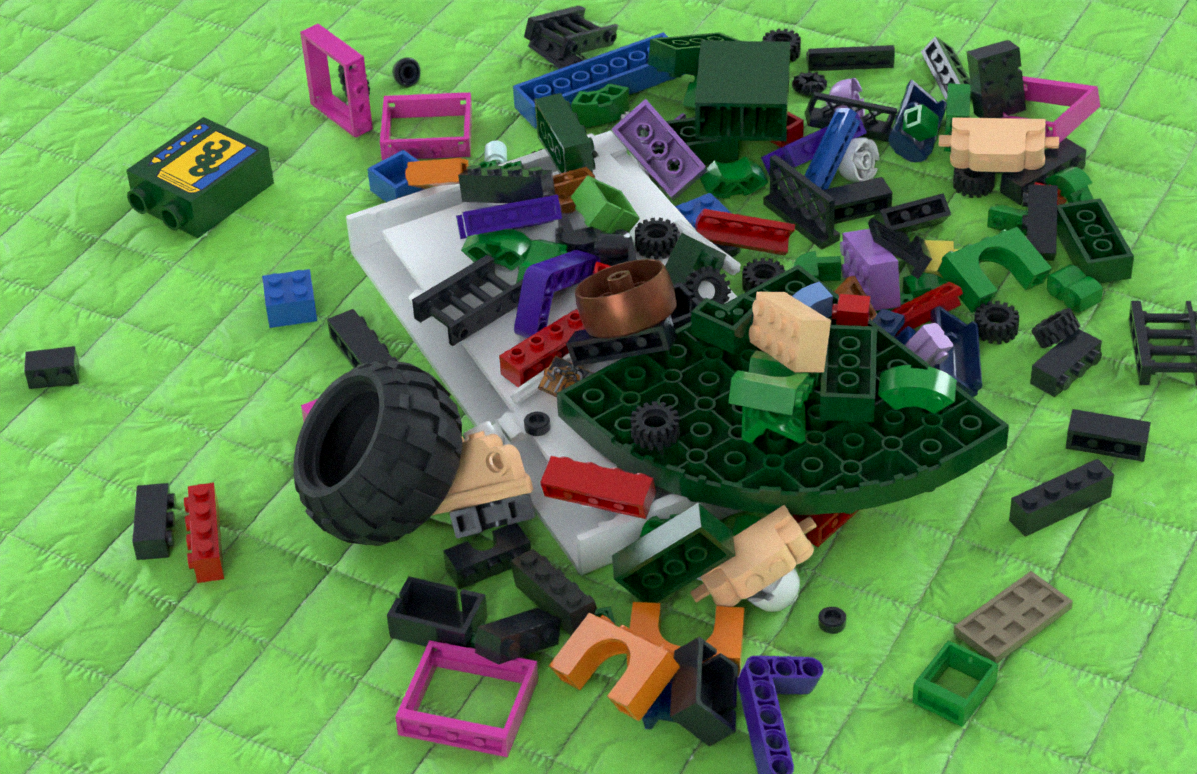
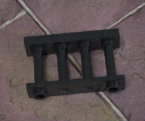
(568, 20)
(459, 285)
(1144, 351)

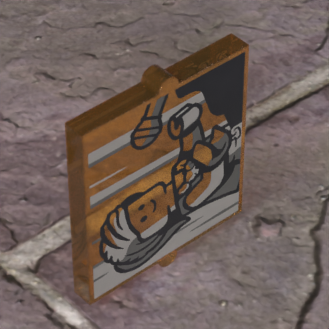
(561, 375)

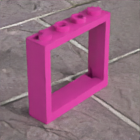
(316, 45)
(1080, 98)
(427, 106)
(459, 732)

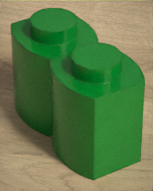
(1074, 288)

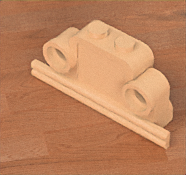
(998, 144)
(486, 474)
(762, 557)

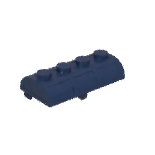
(902, 142)
(964, 356)

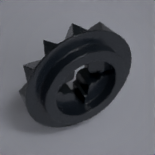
(814, 82)

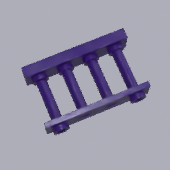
(804, 148)
(508, 216)

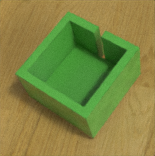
(604, 206)

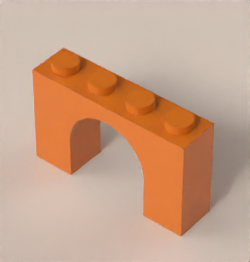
(435, 172)
(725, 638)
(600, 639)

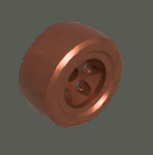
(625, 298)

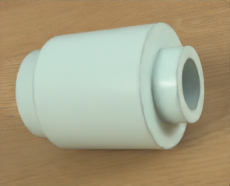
(496, 151)

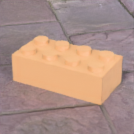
(790, 331)

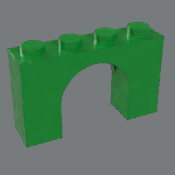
(1006, 248)
(771, 385)

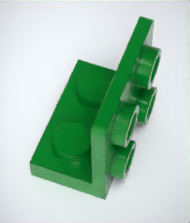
(756, 421)

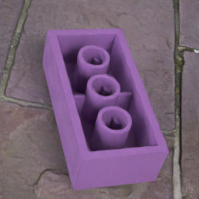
(661, 134)
(873, 267)

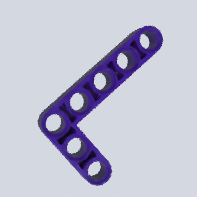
(540, 284)
(758, 688)

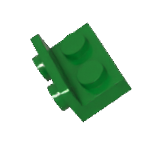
(1005, 217)

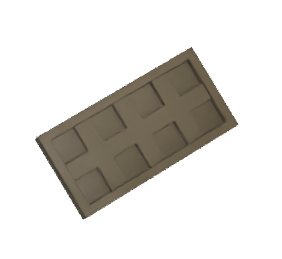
(1013, 617)

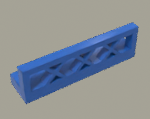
(832, 148)

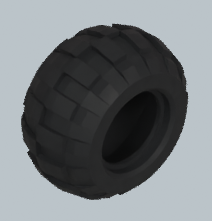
(378, 453)

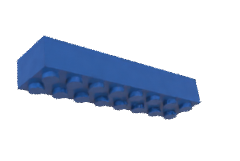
(620, 67)

